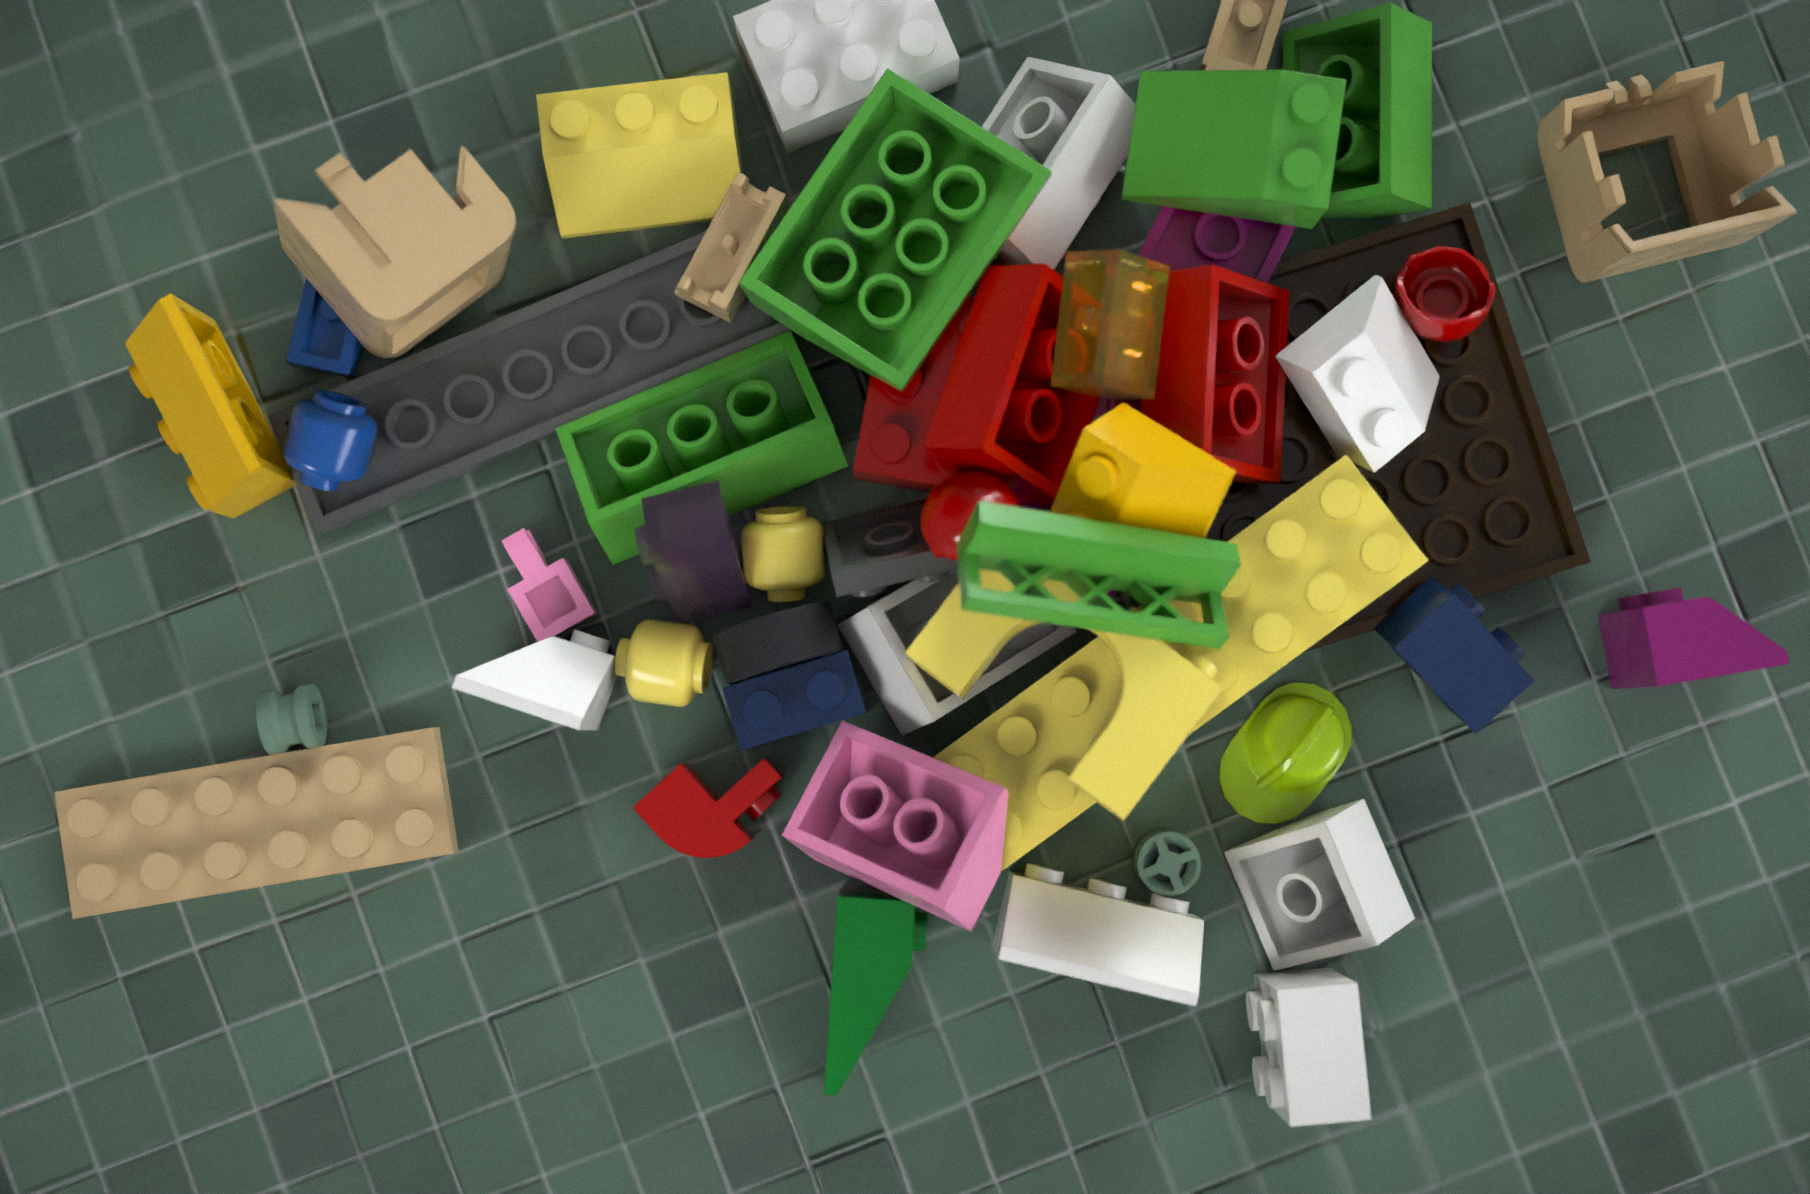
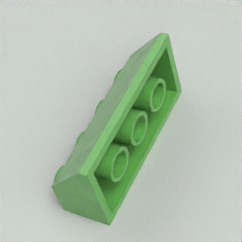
(736, 421)

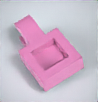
(549, 594)

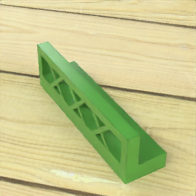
(1092, 561)

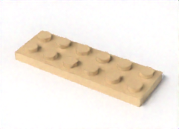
(256, 822)

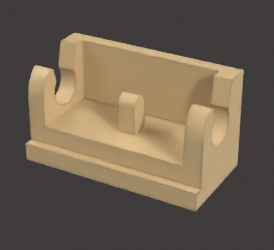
(730, 246)

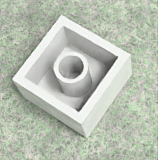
(1309, 1046)

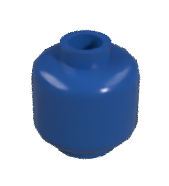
(329, 439)

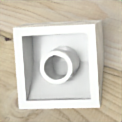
(1364, 376)
(1320, 886)

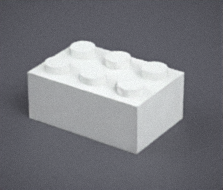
(827, 55)

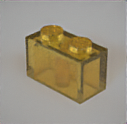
(1110, 324)

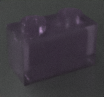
(693, 552)

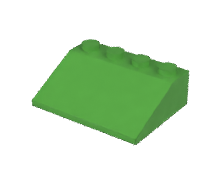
(893, 231)

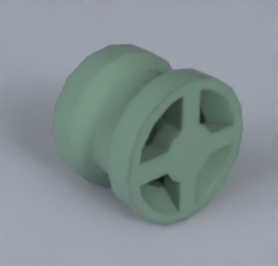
(291, 719)
(1180, 868)

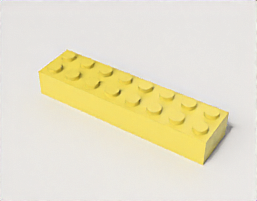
(1298, 580)

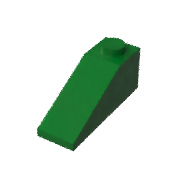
(869, 965)

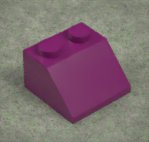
(1676, 640)

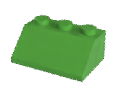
(1386, 108)

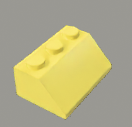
(639, 153)

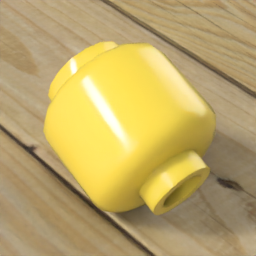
(783, 552)
(665, 662)

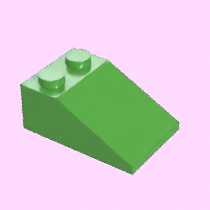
(1235, 143)

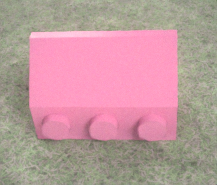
(903, 824)

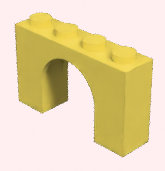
(1158, 706)

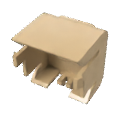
(1711, 154)
(398, 248)

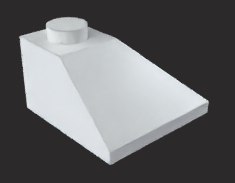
(549, 680)

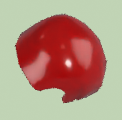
(1444, 293)
(953, 503)

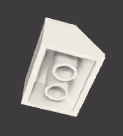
(1077, 129)
(1101, 934)

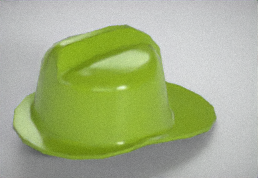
(1285, 753)

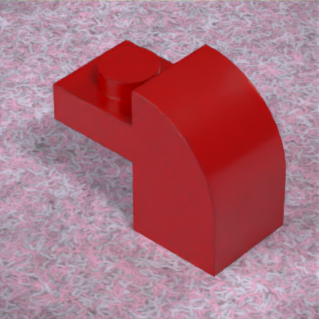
(697, 821)

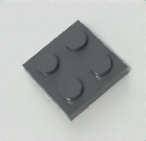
(881, 550)

